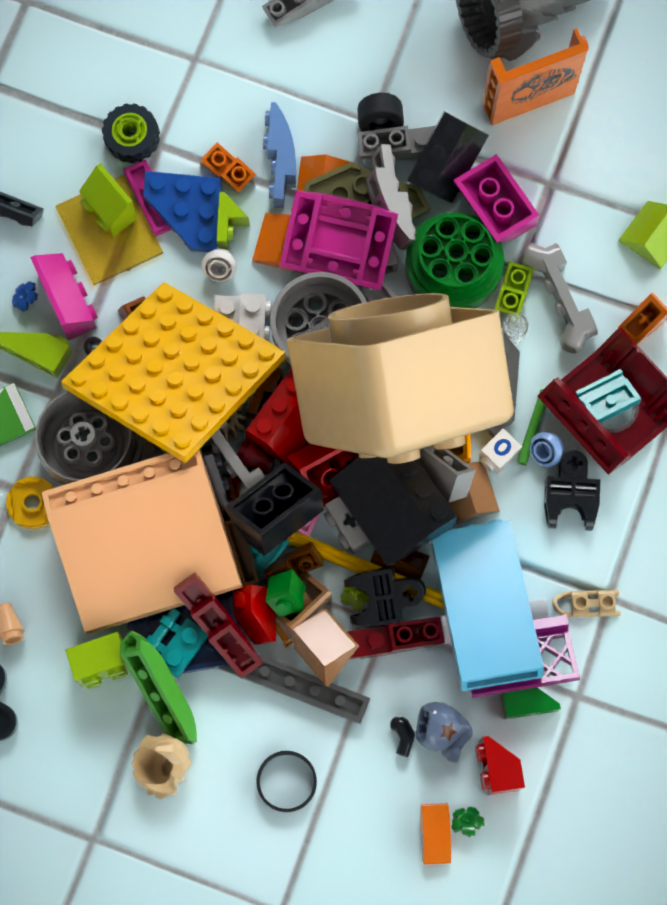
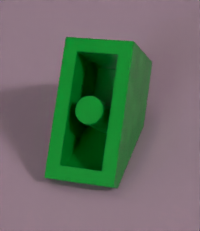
(527, 703)

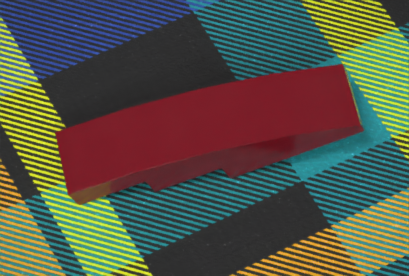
(218, 625)

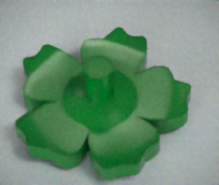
(467, 821)

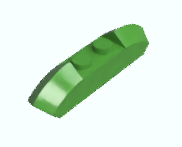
(158, 687)

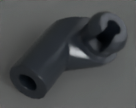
(406, 734)

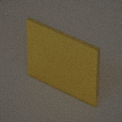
(100, 251)

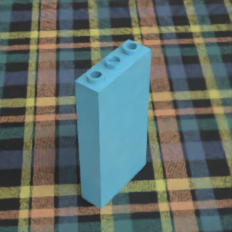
(486, 606)

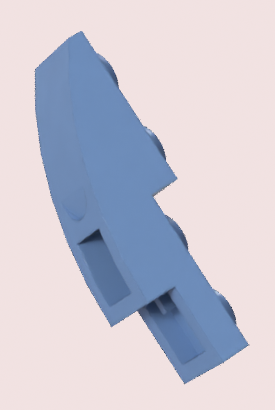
(281, 151)

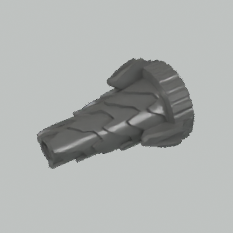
(508, 26)

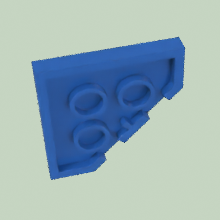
(186, 205)

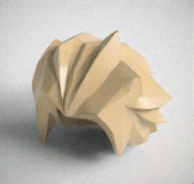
(160, 764)

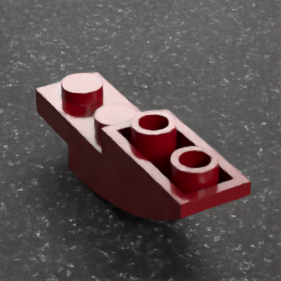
(397, 637)

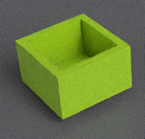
(97, 661)

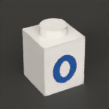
(499, 451)

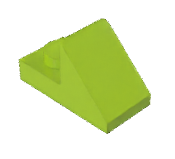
(228, 216)

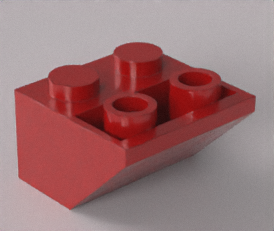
(501, 768)

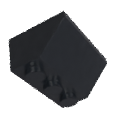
(446, 156)
(275, 508)

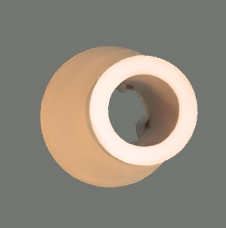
(10, 627)

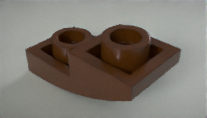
(299, 560)

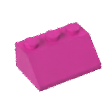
(497, 200)
(65, 294)

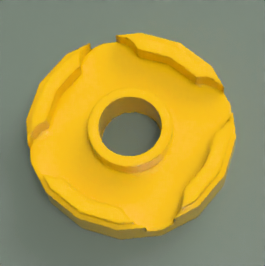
(17, 499)

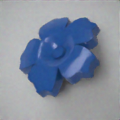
(24, 296)

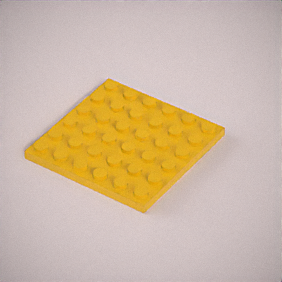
(174, 371)

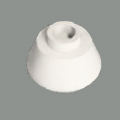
(219, 265)

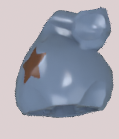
(443, 729)

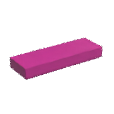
(135, 175)

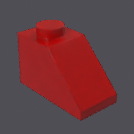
(255, 613)

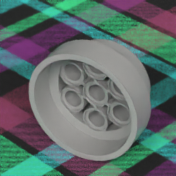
(293, 301)

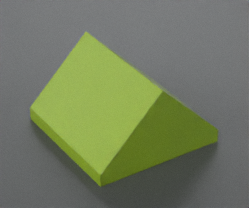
(648, 234)

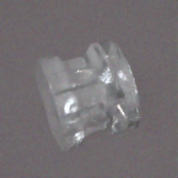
(516, 323)

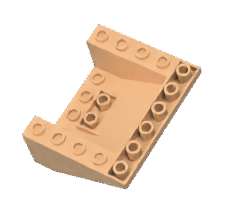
(137, 537)

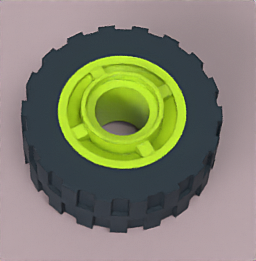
(131, 118)

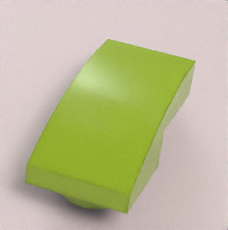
(514, 288)

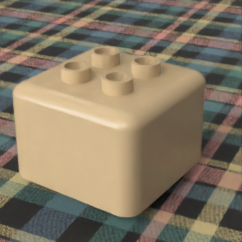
(401, 377)

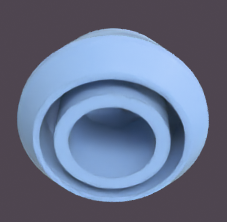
(546, 449)

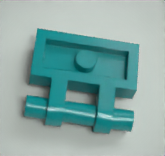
(184, 644)

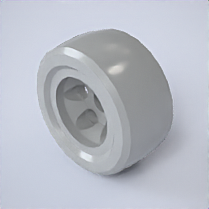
(53, 452)

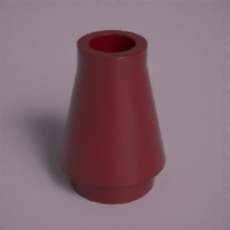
(254, 457)

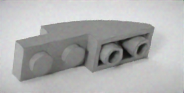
(286, 11)
(404, 142)
(384, 193)

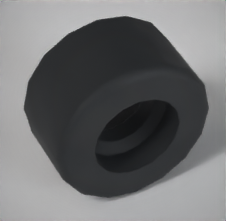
(380, 112)

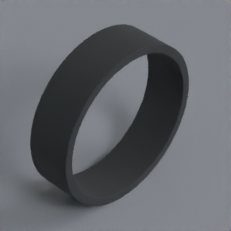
(272, 757)

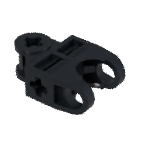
(573, 491)
(385, 595)

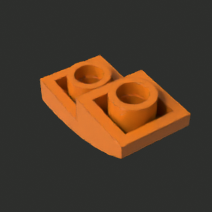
(225, 166)
(435, 833)

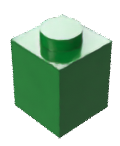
(285, 593)

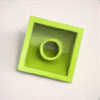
(107, 201)

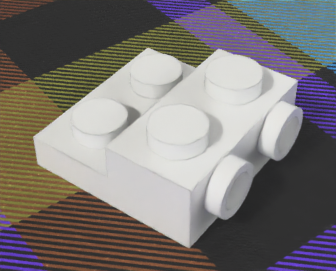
(246, 310)

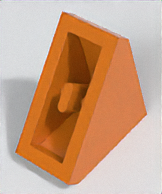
(645, 319)

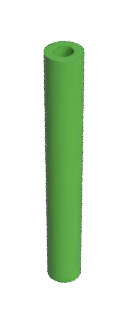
(531, 431)

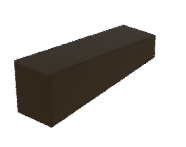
(243, 556)

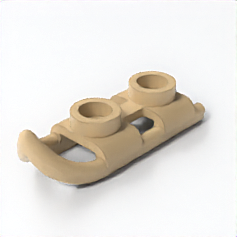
(580, 603)

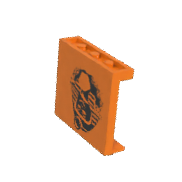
(535, 83)

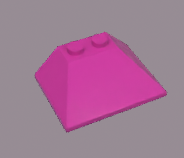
(339, 238)

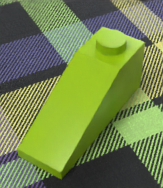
(38, 350)

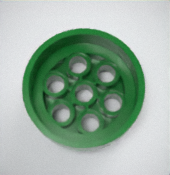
(484, 275)

